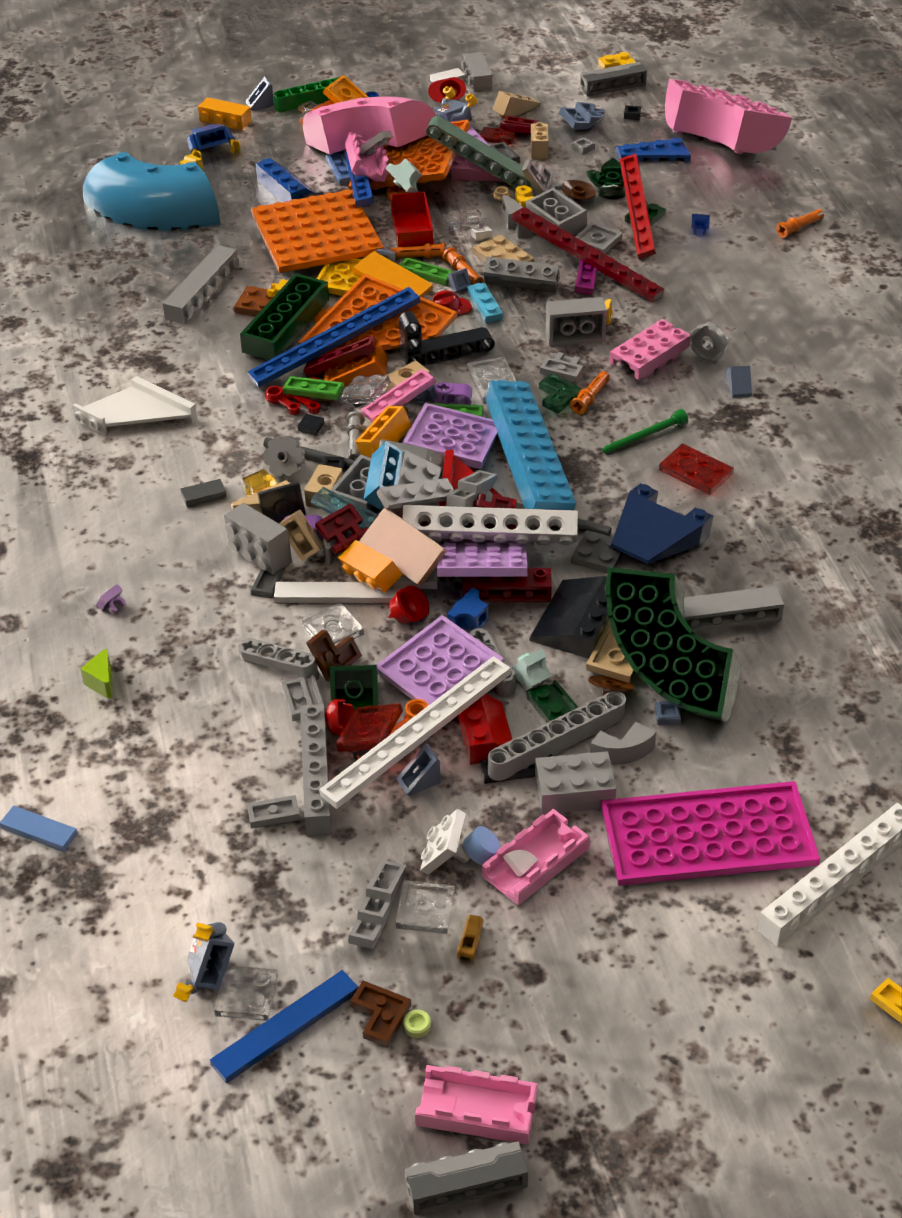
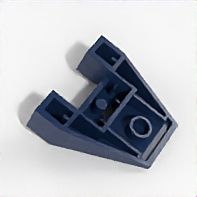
(656, 532)

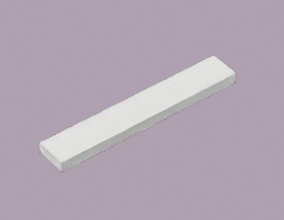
(330, 593)

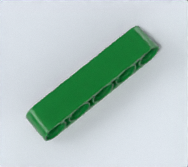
(291, 98)

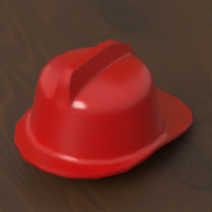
(436, 88)
(452, 301)
(409, 605)

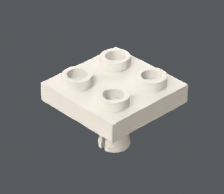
(444, 842)

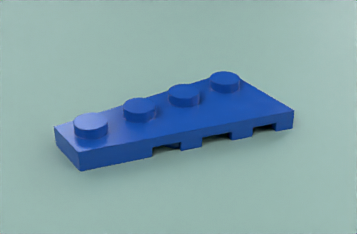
(670, 149)

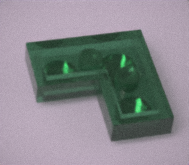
(560, 392)

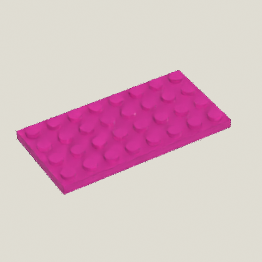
(708, 833)

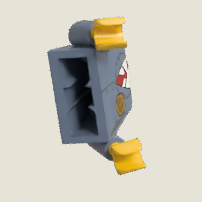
(455, 110)
(206, 959)

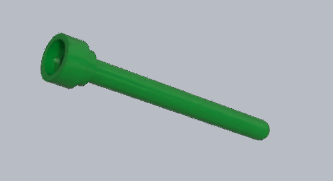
(678, 418)

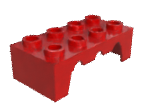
(411, 219)

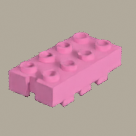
(364, 165)
(651, 348)
(550, 843)
(477, 1104)

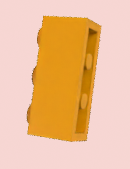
(225, 113)
(389, 425)
(369, 566)

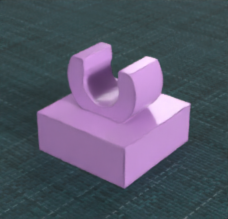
(109, 598)

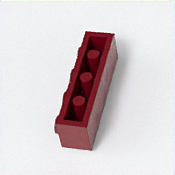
(529, 588)

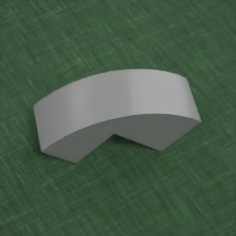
(635, 744)

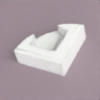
(520, 861)

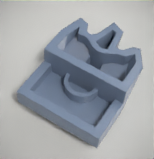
(582, 116)

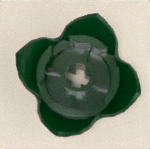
(609, 179)

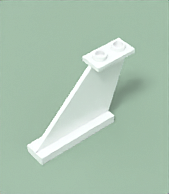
(134, 405)

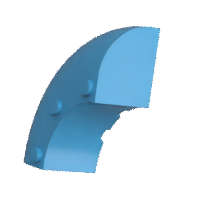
(150, 193)

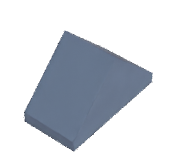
(262, 96)
(739, 381)
(421, 772)

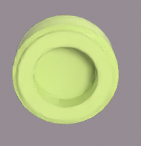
(417, 1023)

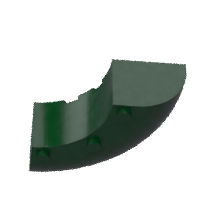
(664, 649)

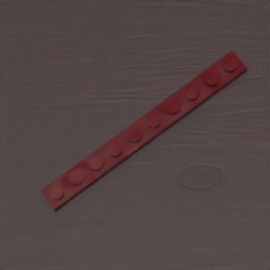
(588, 254)

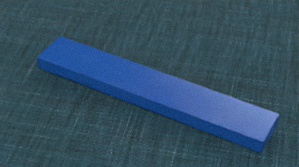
(283, 1026)

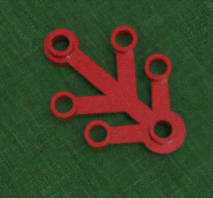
(275, 395)

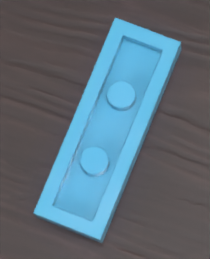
(484, 302)

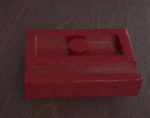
(517, 124)

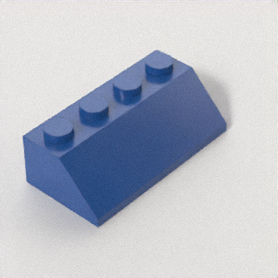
(280, 181)

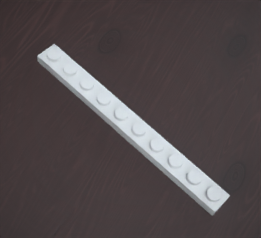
(414, 732)

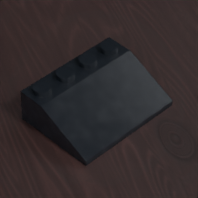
(574, 617)

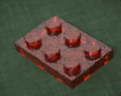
(696, 469)
(369, 727)

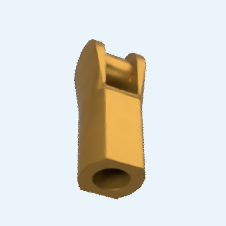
(470, 937)

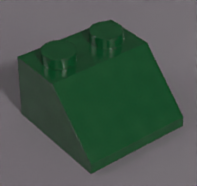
(355, 684)

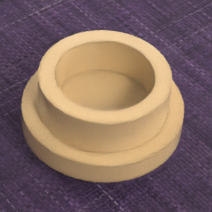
(499, 191)

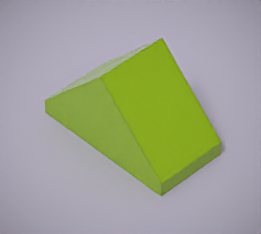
(97, 674)

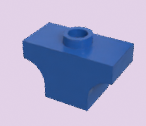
(469, 611)

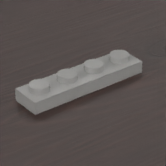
(414, 493)

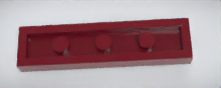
(335, 358)

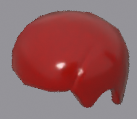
(338, 715)

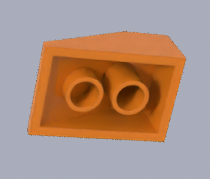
(362, 366)

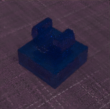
(700, 221)

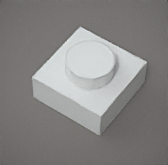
(482, 233)

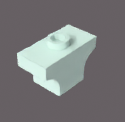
(405, 175)
(532, 669)

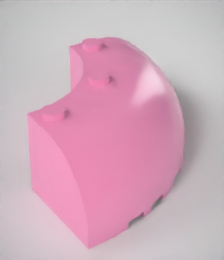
(724, 117)
(330, 125)

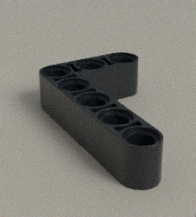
(439, 348)

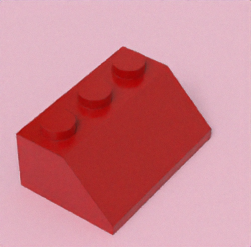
(483, 728)

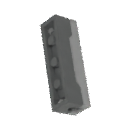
(613, 79)
(521, 274)
(466, 1177)

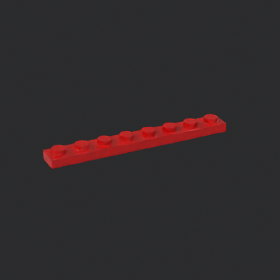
(637, 206)

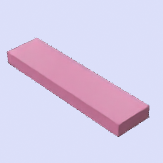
(399, 394)

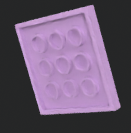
(454, 430)
(482, 559)
(434, 660)

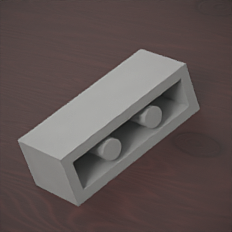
(477, 71)

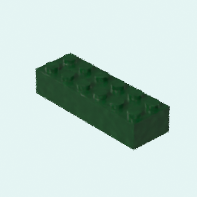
(284, 317)

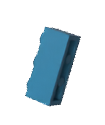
(383, 472)

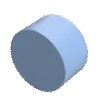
(481, 844)

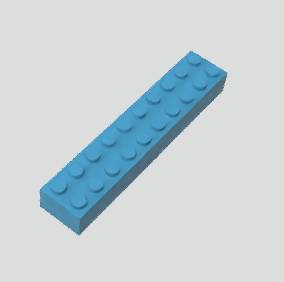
(528, 447)

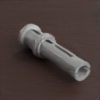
(354, 431)

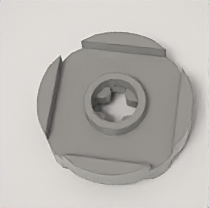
(714, 335)

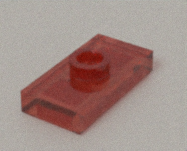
(498, 135)

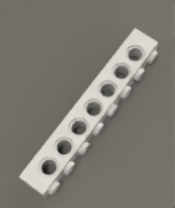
(500, 517)
(832, 877)

